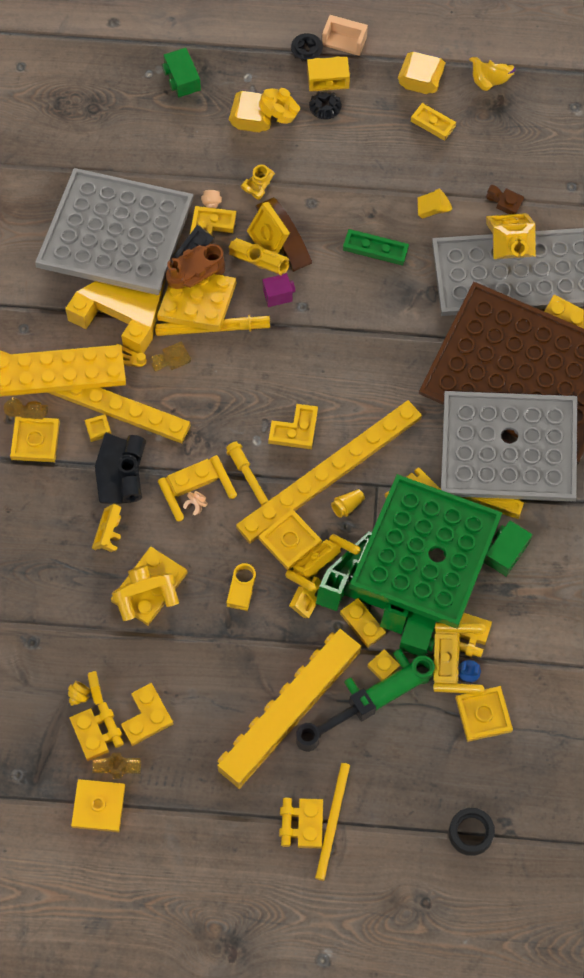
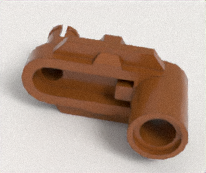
(195, 266)

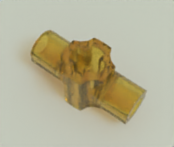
(126, 766)

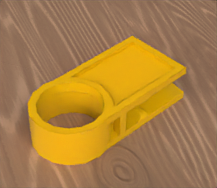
(241, 592)

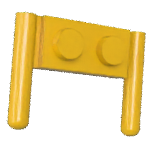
(192, 479)
(317, 558)
(447, 658)

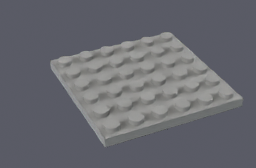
(115, 231)

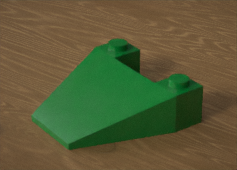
(336, 585)

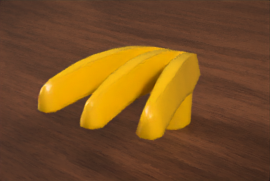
(134, 359)

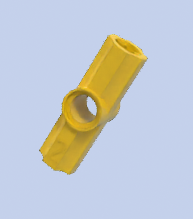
(267, 260)

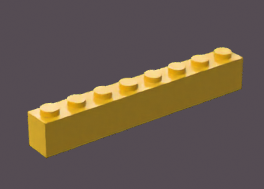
(289, 708)

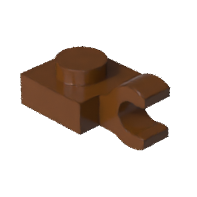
(507, 202)

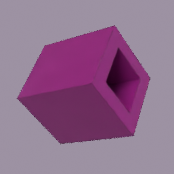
(278, 290)

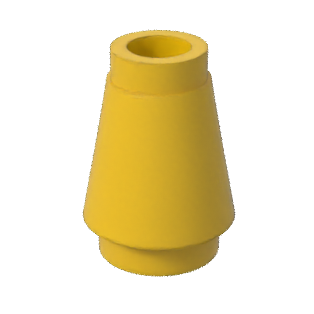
(346, 503)

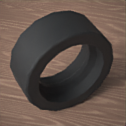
(485, 819)

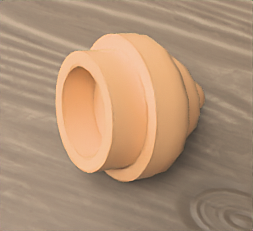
(211, 198)

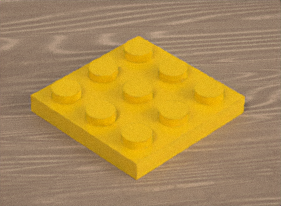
(200, 305)

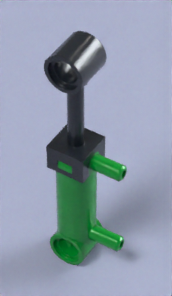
(367, 701)

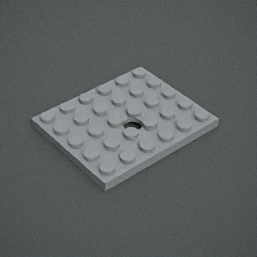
(532, 468)

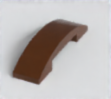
(294, 246)

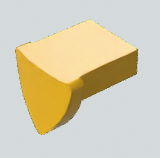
(433, 203)

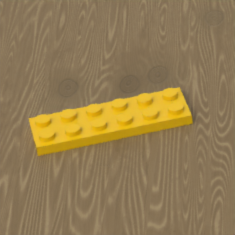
(61, 370)

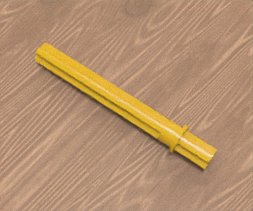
(231, 324)

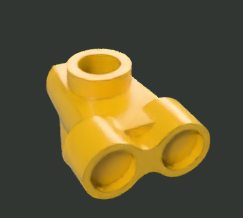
(258, 182)

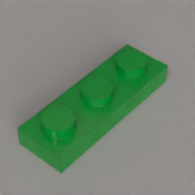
(375, 247)

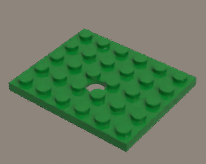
(397, 558)

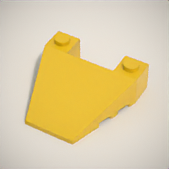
(125, 304)

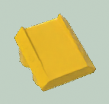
(421, 73)
(247, 114)

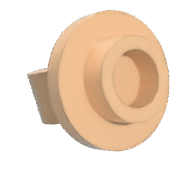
(198, 500)

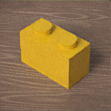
(328, 73)

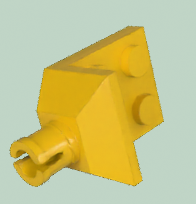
(512, 235)

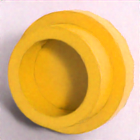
(78, 693)

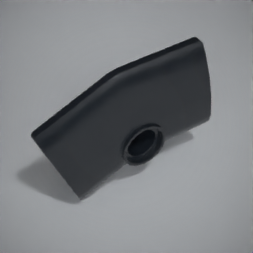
(114, 482)

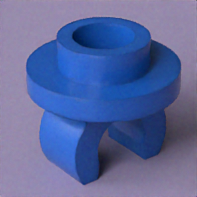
(469, 671)

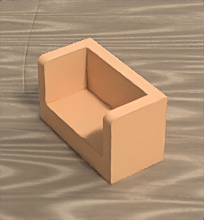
(344, 35)

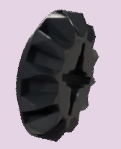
(312, 41)
(327, 111)

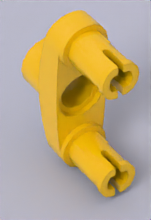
(140, 582)

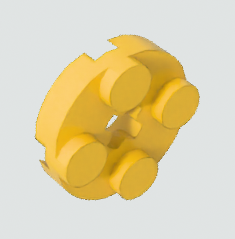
(279, 104)

